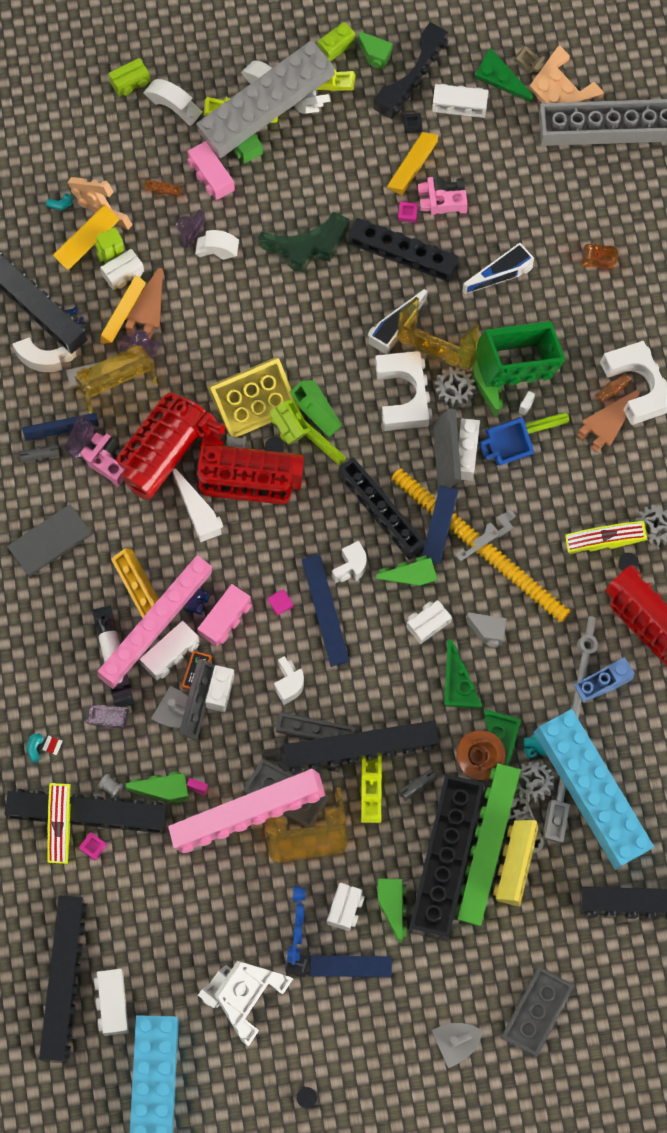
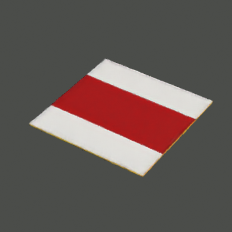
(52, 745)

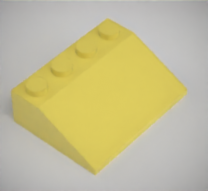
(250, 395)
(517, 862)

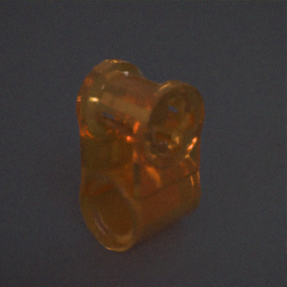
(599, 256)

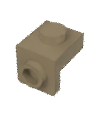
(528, 60)

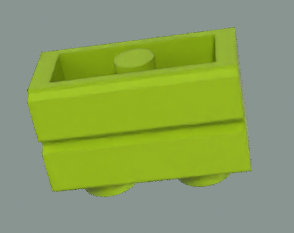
(337, 41)
(129, 77)
(109, 245)
(289, 421)

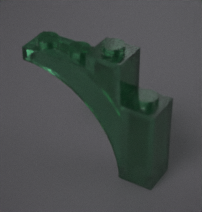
(301, 248)

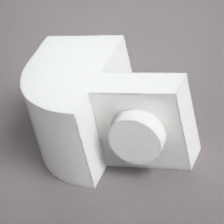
(311, 103)
(218, 243)
(355, 563)
(290, 686)
(208, 992)

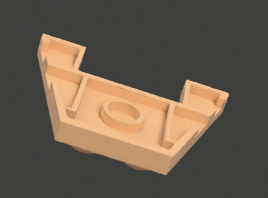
(554, 86)
(92, 194)

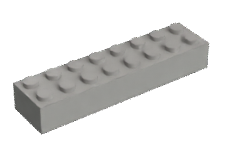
(265, 99)
(603, 122)

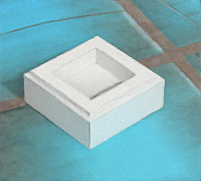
(526, 403)

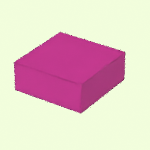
(407, 212)
(280, 602)
(197, 787)
(92, 846)

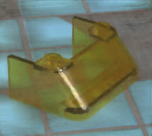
(459, 357)
(113, 372)
(308, 842)

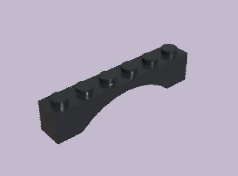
(392, 96)

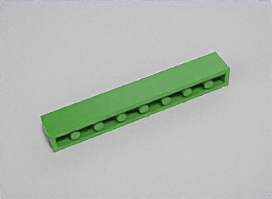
(488, 845)

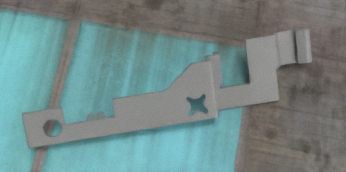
(487, 536)

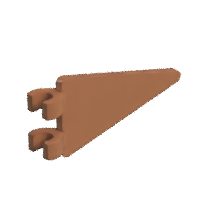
(147, 306)
(606, 422)

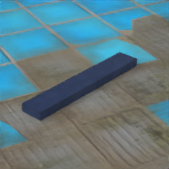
(325, 610)

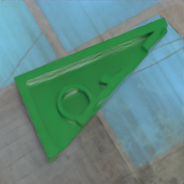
(497, 74)
(458, 687)
(505, 729)

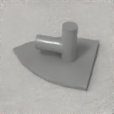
(171, 708)
(457, 1041)

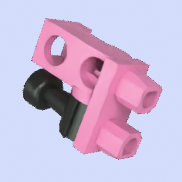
(439, 199)
(103, 456)

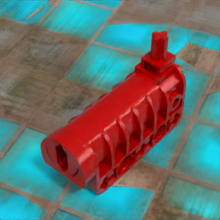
(163, 443)
(248, 470)
(640, 609)

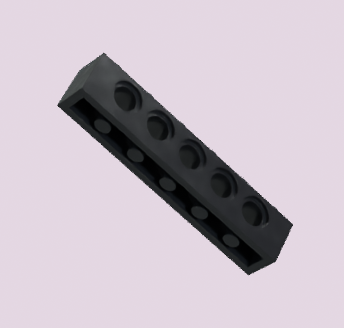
(405, 257)
(381, 508)

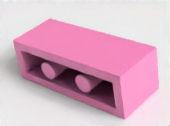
(210, 171)
(225, 616)

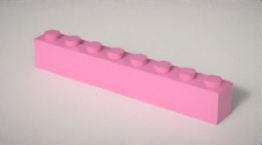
(154, 622)
(246, 811)

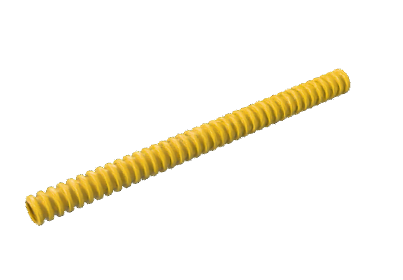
(491, 554)

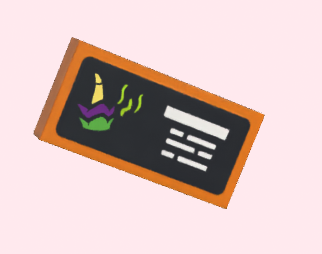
(192, 666)

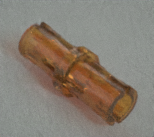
(162, 187)
(613, 388)

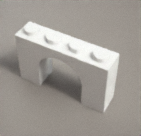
(638, 359)
(407, 367)

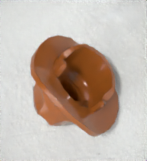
(479, 753)

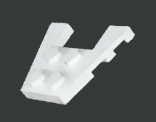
(242, 990)

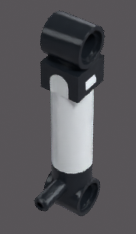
(109, 643)

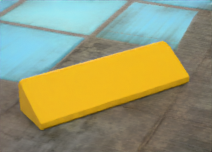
(412, 163)
(85, 237)
(122, 310)
(135, 580)

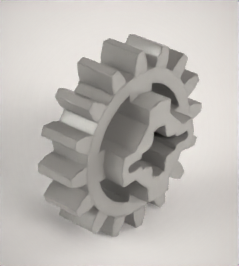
(449, 391)
(652, 532)
(534, 783)

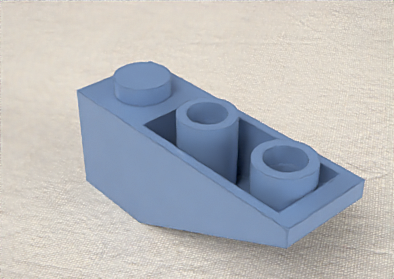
(605, 680)

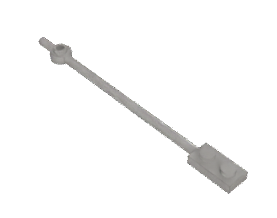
(558, 810)

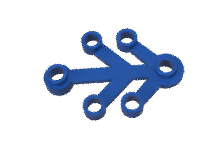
(294, 953)

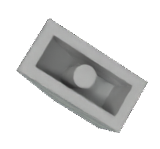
(488, 628)

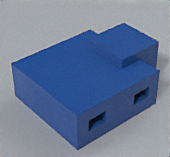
(507, 442)

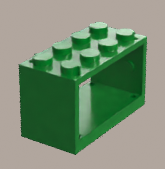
(514, 337)

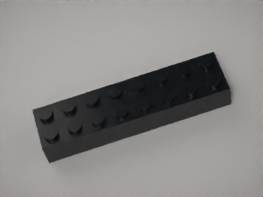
(446, 858)

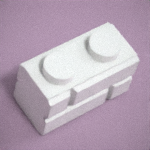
(122, 269)
(429, 621)
(220, 688)
(345, 906)

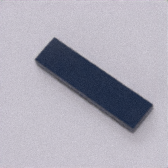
(55, 427)
(440, 523)
(351, 966)

